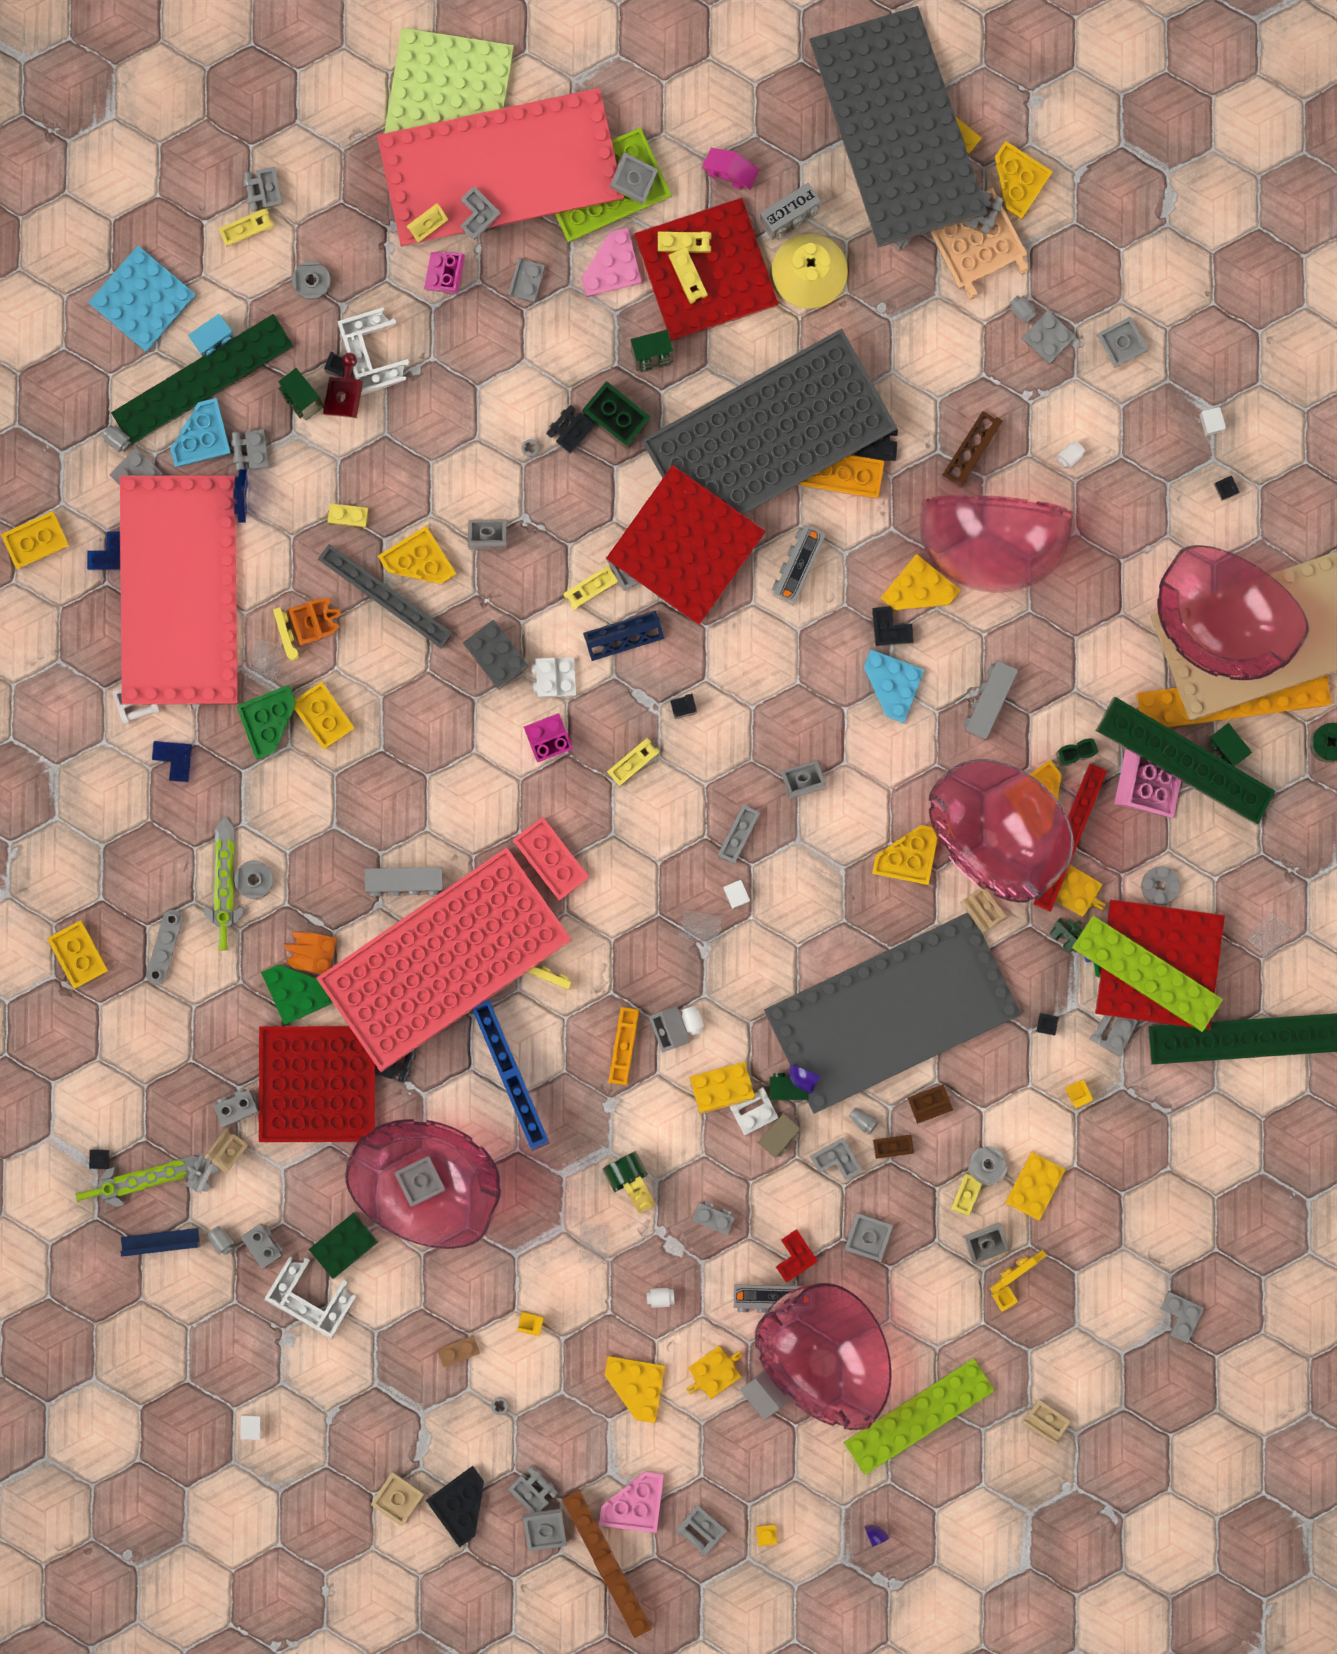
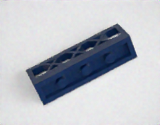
(623, 631)
(160, 1242)

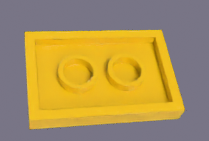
(35, 540)
(323, 716)
(77, 954)
(722, 1087)
(1035, 1186)

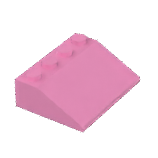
(1146, 787)

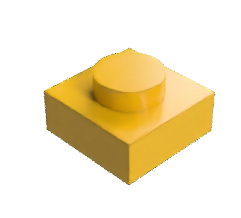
(1004, 1298)
(766, 1535)

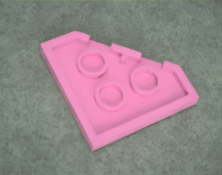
(612, 266)
(635, 1505)

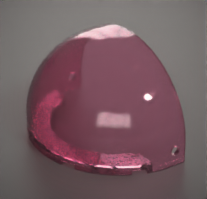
(994, 540)
(1229, 614)
(1001, 828)
(443, 1221)
(827, 1355)

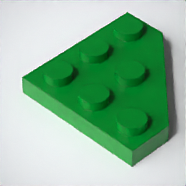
(267, 719)
(294, 993)

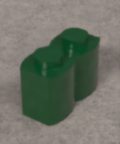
(1071, 753)

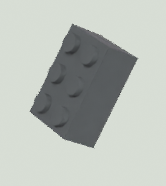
(495, 654)

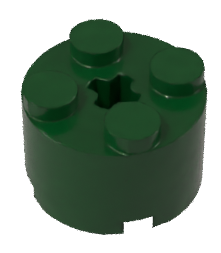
(1319, 742)
(624, 1171)

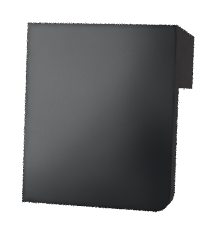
(334, 365)
(683, 706)

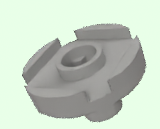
(304, 289)
(246, 871)
(1171, 885)
(978, 1170)

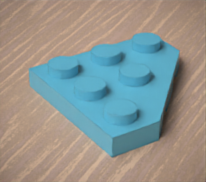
(201, 436)
(893, 683)

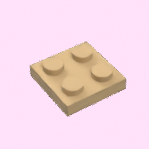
(397, 1499)

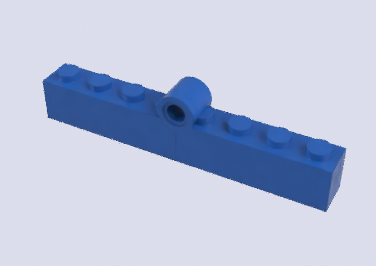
(510, 1076)

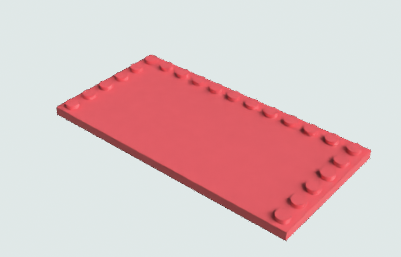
(520, 157)
(178, 590)
(444, 959)

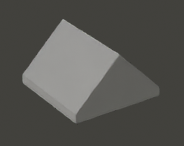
(487, 534)
(803, 780)
(986, 1243)
(764, 1395)

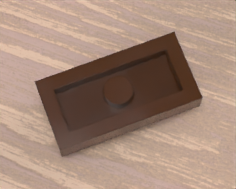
(893, 1146)

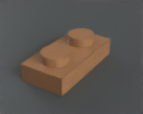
(458, 1351)

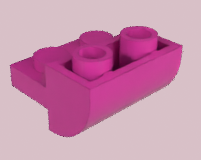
(444, 272)
(548, 737)

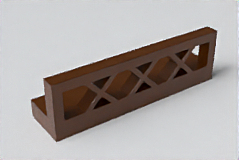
(996, 422)

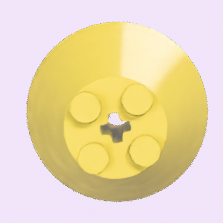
(810, 285)

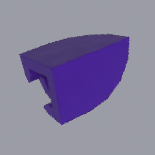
(803, 1079)
(876, 1534)

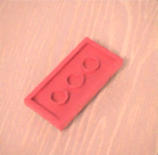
(550, 858)

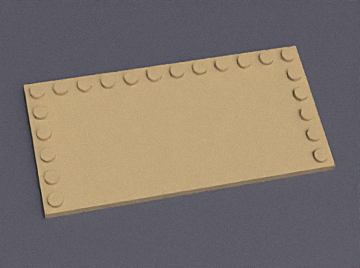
(1315, 590)

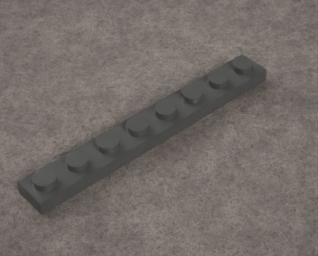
(385, 596)

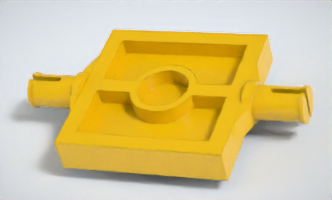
(1079, 892)
(1010, 1275)
(714, 1372)

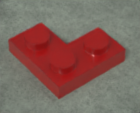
(800, 1258)

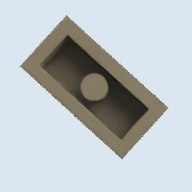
(779, 1136)

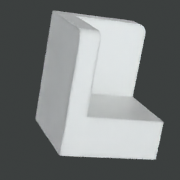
(1212, 421)
(736, 894)
(250, 1427)

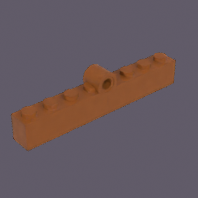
(606, 1563)

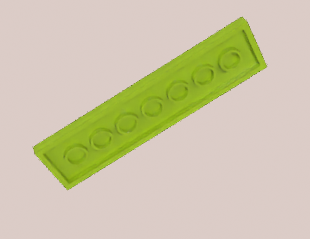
(1147, 973)
(919, 1416)

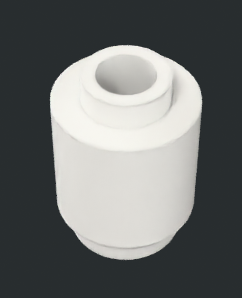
(1070, 455)
(692, 1020)
(660, 1297)

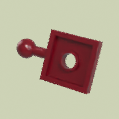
(339, 386)

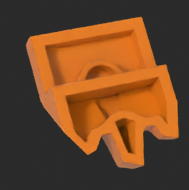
(313, 620)
(311, 951)

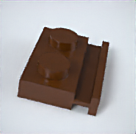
(930, 1103)

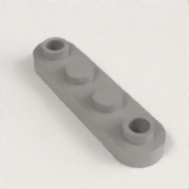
(164, 947)

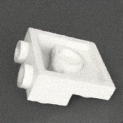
(554, 677)

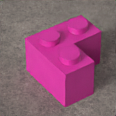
(731, 168)

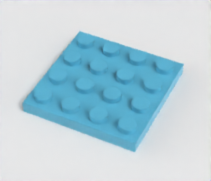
(142, 298)

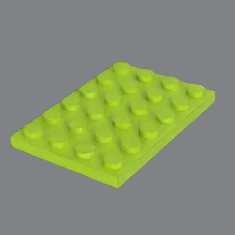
(590, 219)

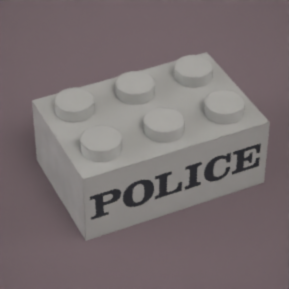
(790, 211)

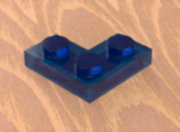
(240, 495)
(106, 559)
(179, 756)

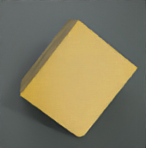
(1079, 1094)
(530, 1324)

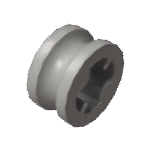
(532, 442)
(505, 1405)

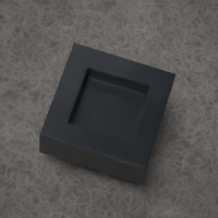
(1226, 488)
(1047, 1024)
(99, 1159)

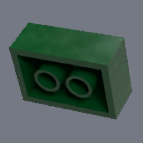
(652, 351)
(300, 395)
(616, 415)
(343, 1245)

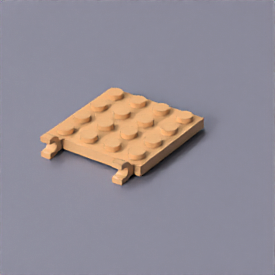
(976, 254)

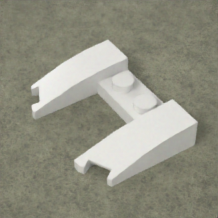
(352, 331)
(325, 1321)

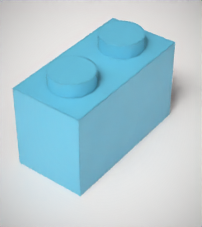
(211, 335)

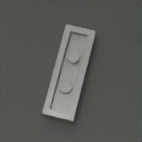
(738, 834)

